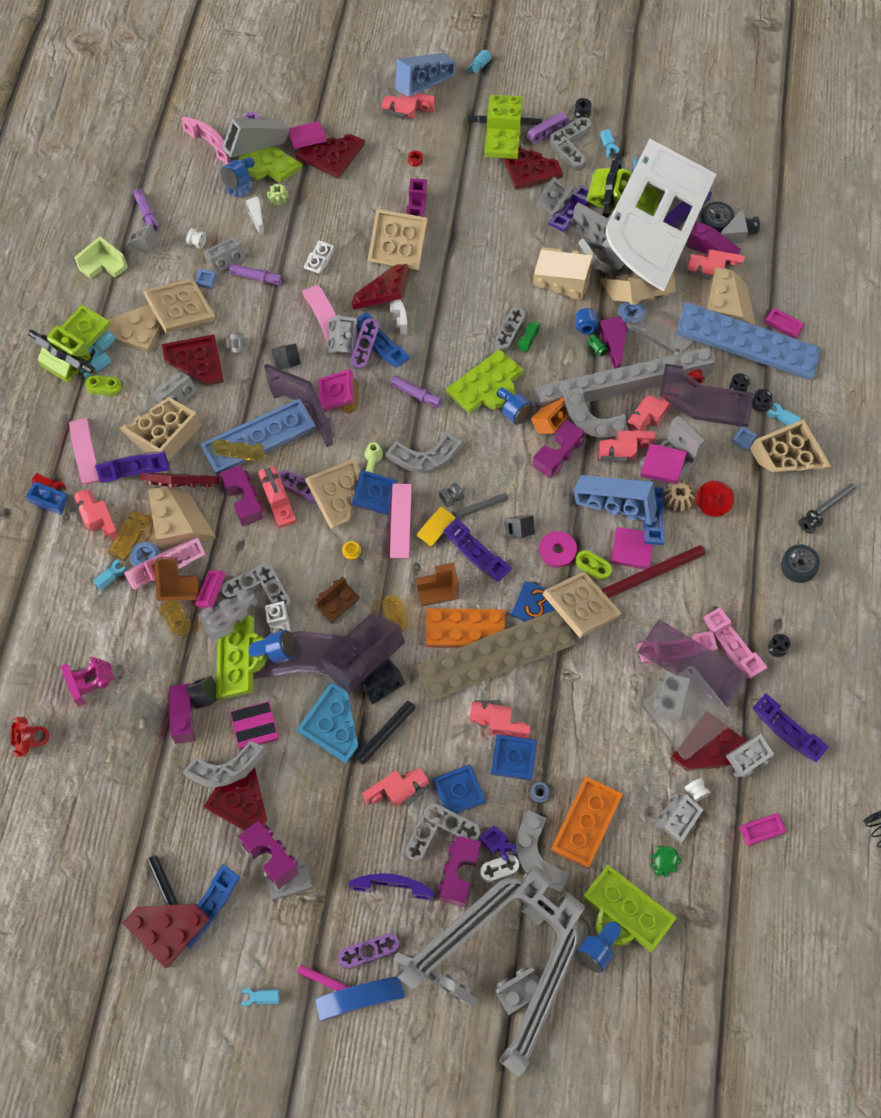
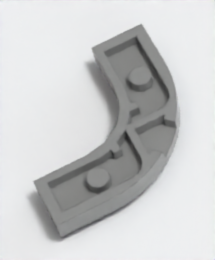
(586, 421)
(424, 461)
(227, 773)
(528, 851)
(447, 982)

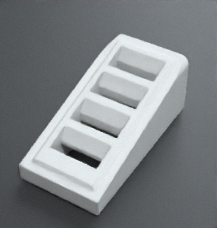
(254, 212)

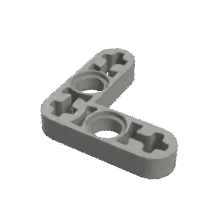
(566, 142)
(259, 580)
(432, 824)

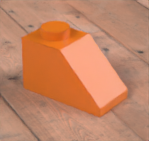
(550, 417)

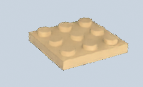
(397, 239)
(179, 305)
(582, 604)

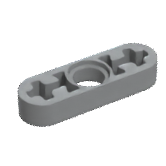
(509, 322)

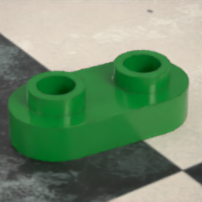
(526, 341)

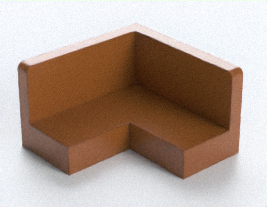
(171, 585)
(439, 587)

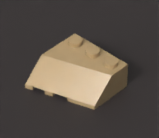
(563, 272)
(634, 288)
(730, 296)
(163, 428)
(789, 450)
(177, 517)

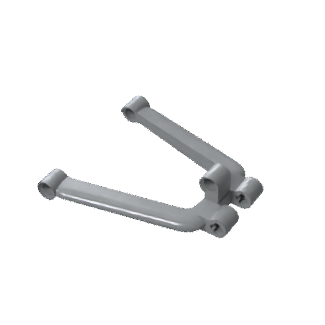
(537, 908)

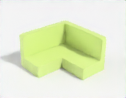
(100, 256)

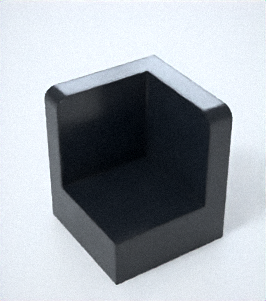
(286, 356)
(519, 526)
(202, 692)

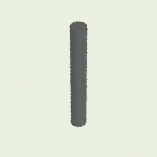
(836, 498)
(481, 505)

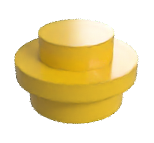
(351, 550)

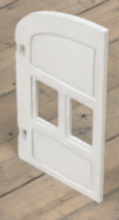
(646, 241)

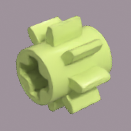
(277, 194)

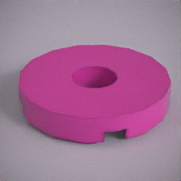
(562, 540)

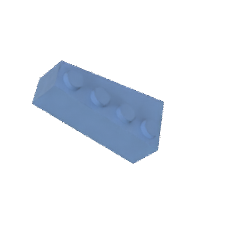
(422, 72)
(617, 496)

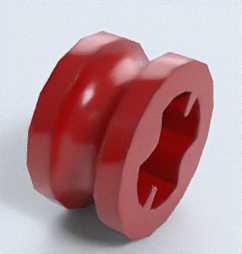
(415, 163)
(697, 375)

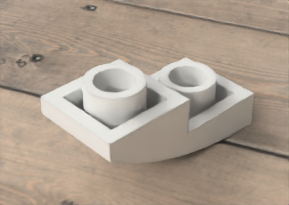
(320, 257)
(400, 315)
(277, 617)

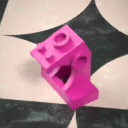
(77, 683)

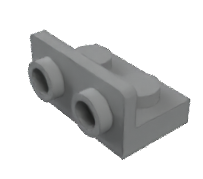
(225, 254)
(342, 334)
(750, 755)
(679, 816)
(298, 884)
(518, 991)

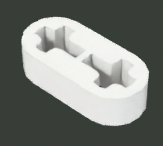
(501, 873)

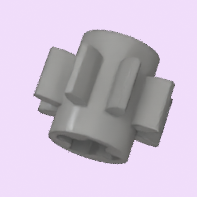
(237, 342)

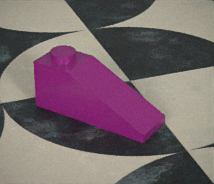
(707, 238)
(613, 334)
(181, 714)

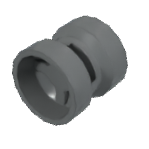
(450, 495)

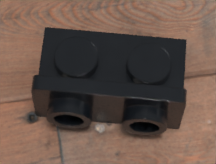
(382, 681)

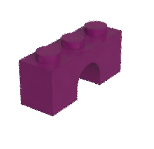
(417, 197)
(550, 460)
(236, 482)
(258, 841)
(453, 889)

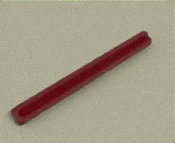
(654, 571)

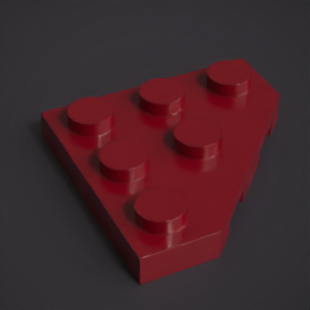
(333, 155)
(531, 169)
(383, 289)
(195, 358)
(178, 480)
(713, 753)
(239, 802)
(166, 929)

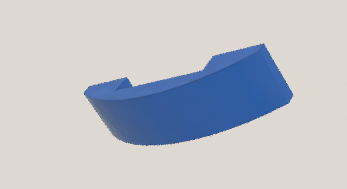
(383, 345)
(654, 533)
(216, 896)
(359, 997)

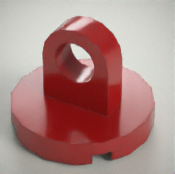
(715, 498)
(23, 736)

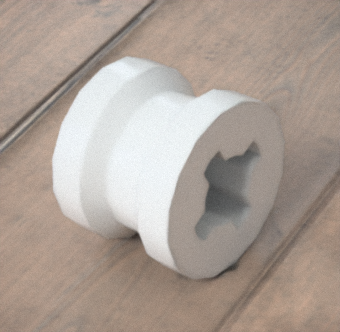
(196, 238)
(697, 790)

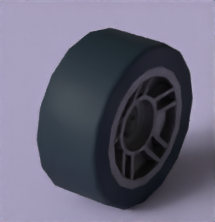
(717, 215)
(808, 559)

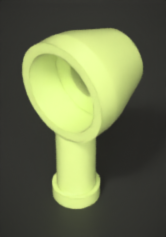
(373, 456)

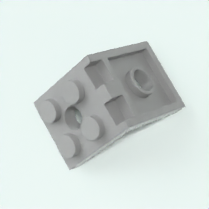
(590, 223)
(604, 256)
(684, 438)

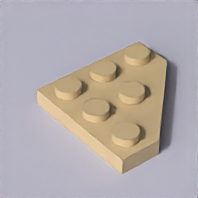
(136, 328)
(335, 491)

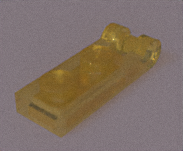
(238, 450)
(129, 535)

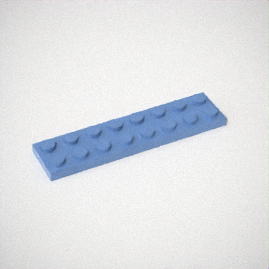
(748, 340)

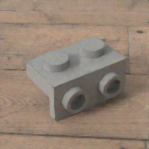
(554, 196)
(178, 388)

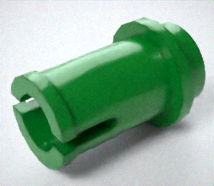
(597, 345)

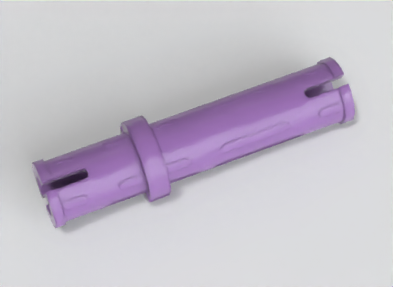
(147, 214)
(260, 275)
(420, 393)

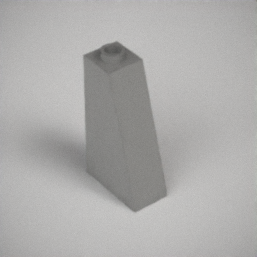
(251, 135)

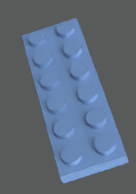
(269, 430)

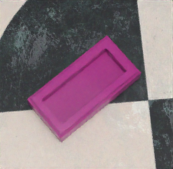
(784, 323)
(210, 589)
(762, 829)

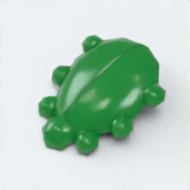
(665, 860)

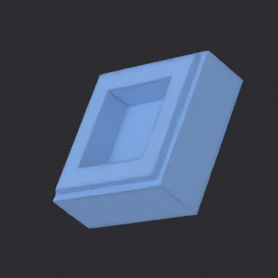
(205, 279)
(744, 438)

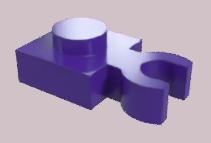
(497, 841)

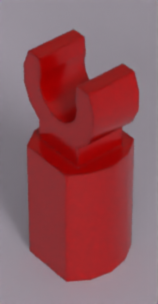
(47, 481)

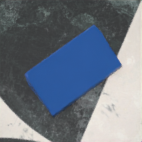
(47, 497)

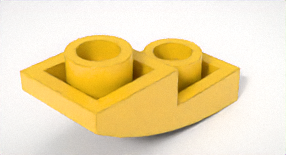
(435, 525)

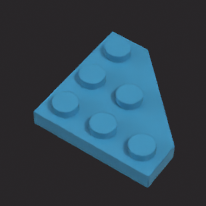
(332, 724)

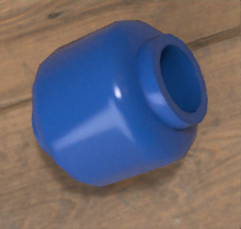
(586, 321)

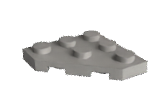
(221, 618)

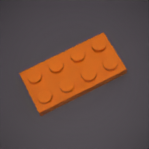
(461, 626)
(586, 822)

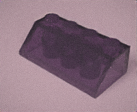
(362, 651)

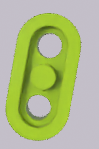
(102, 385)
(594, 564)

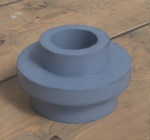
(539, 786)

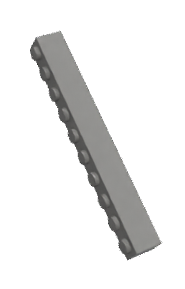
(625, 379)

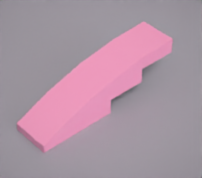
(400, 521)
(145, 571)

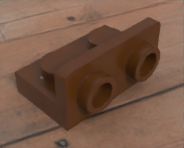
(336, 600)

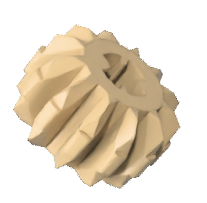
(679, 496)

